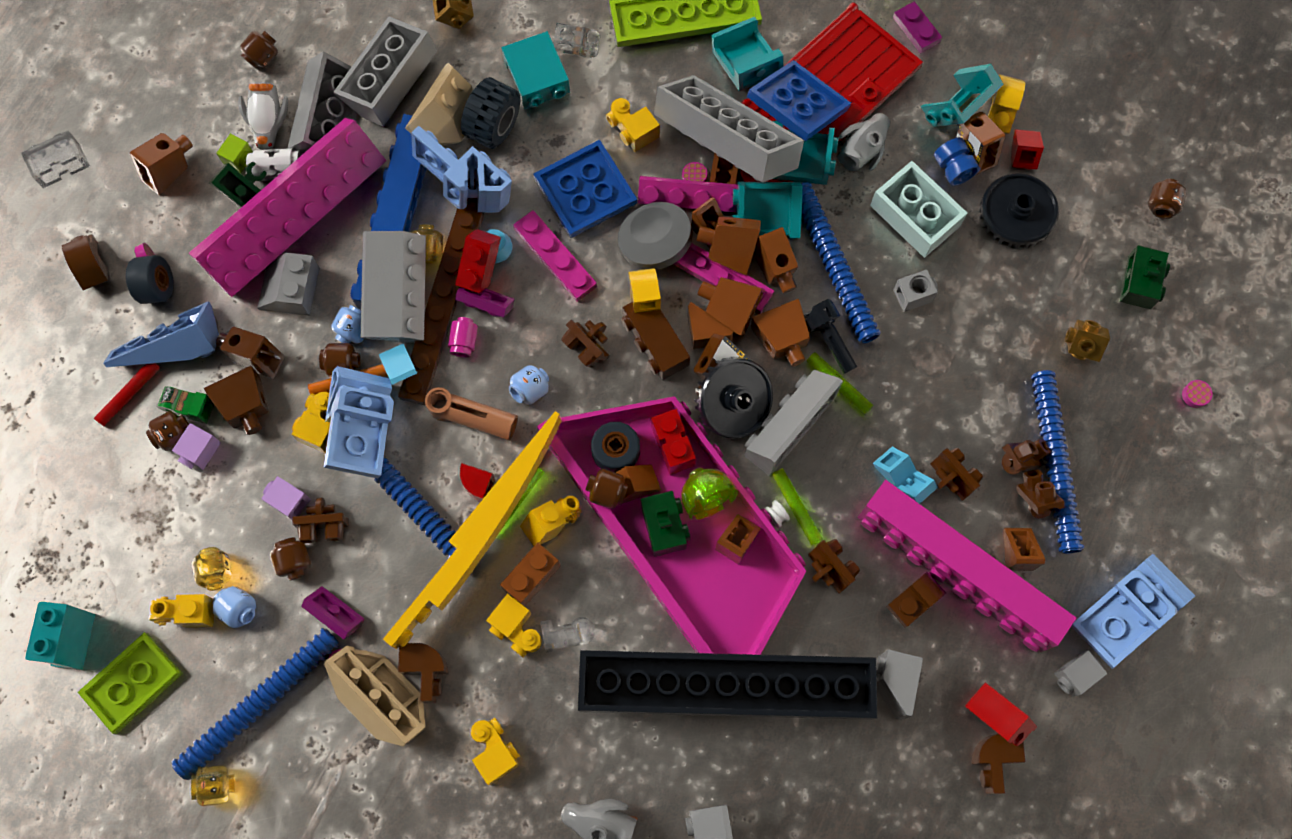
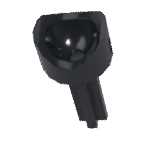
(822, 319)

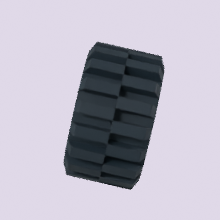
(490, 112)

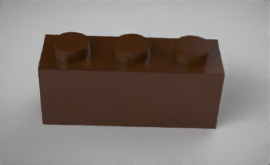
(657, 340)

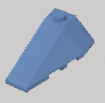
(183, 340)

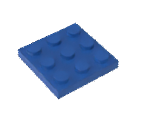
(798, 100)
(585, 188)

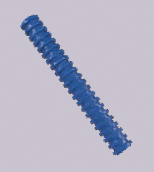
(836, 265)
(1057, 460)
(416, 507)
(254, 704)

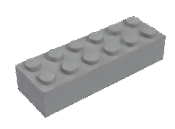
(728, 128)

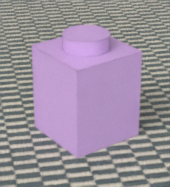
(195, 447)
(285, 498)

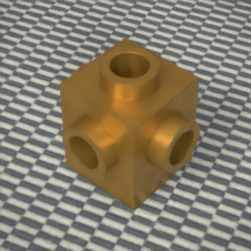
(453, 12)
(1087, 340)

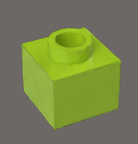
(234, 152)

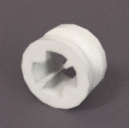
(777, 514)

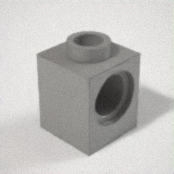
(908, 297)
(1080, 674)

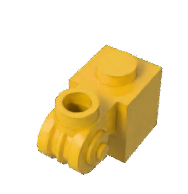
(636, 128)
(311, 426)
(549, 519)
(186, 611)
(508, 622)
(498, 756)

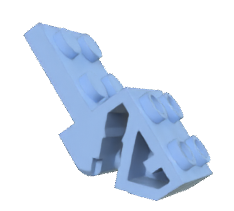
(492, 184)
(358, 420)
(1132, 611)

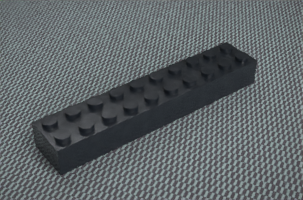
(727, 684)

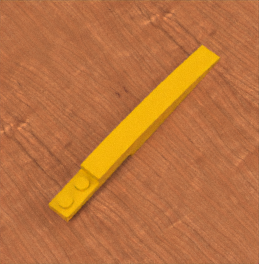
(476, 535)

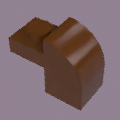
(85, 261)
(916, 599)
(423, 661)
(992, 753)

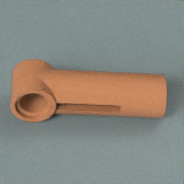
(471, 414)

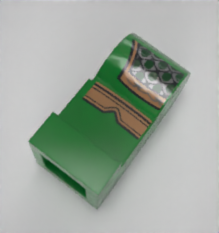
(186, 404)

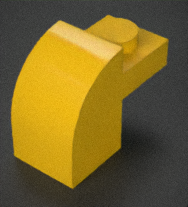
(1006, 102)
(644, 290)

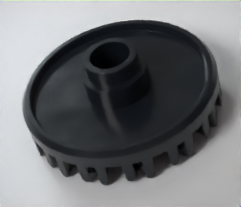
(1019, 210)
(734, 397)

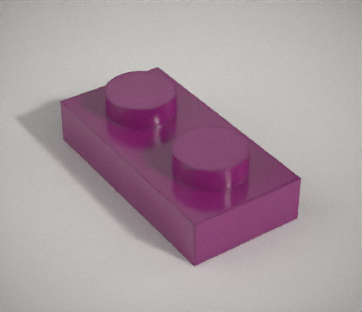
(917, 27)
(488, 300)
(332, 612)

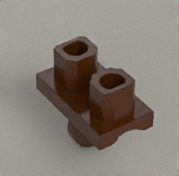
(578, 334)
(1024, 456)
(954, 474)
(1039, 494)
(308, 524)
(830, 566)

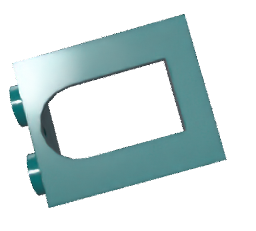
(972, 81)

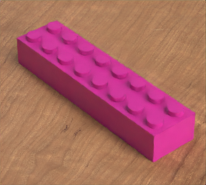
(288, 207)
(966, 568)

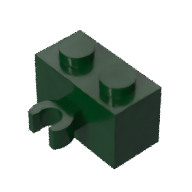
(235, 186)
(1145, 277)
(664, 523)

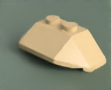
(443, 107)
(377, 695)

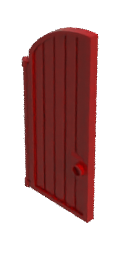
(857, 63)

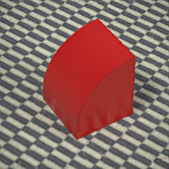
(1026, 149)
(476, 481)

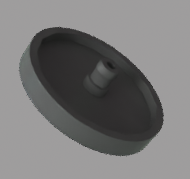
(655, 235)

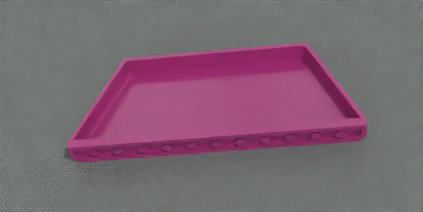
(705, 593)

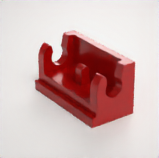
(1001, 715)

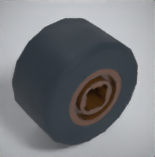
(149, 279)
(615, 456)

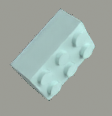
(918, 209)

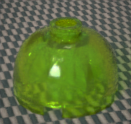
(706, 492)

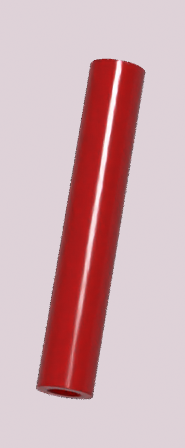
(126, 393)

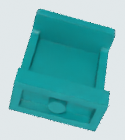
(745, 54)
(536, 70)
(815, 159)
(771, 203)
(60, 635)

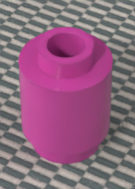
(462, 337)

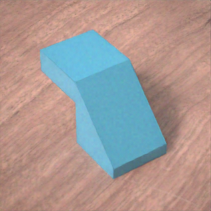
(397, 363)
(901, 472)

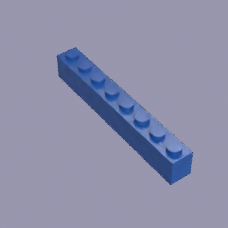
(399, 194)

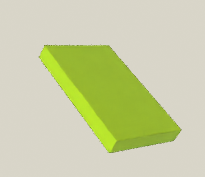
(130, 683)

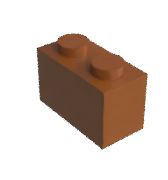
(530, 574)

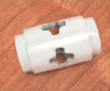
(272, 165)

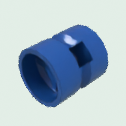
(958, 164)

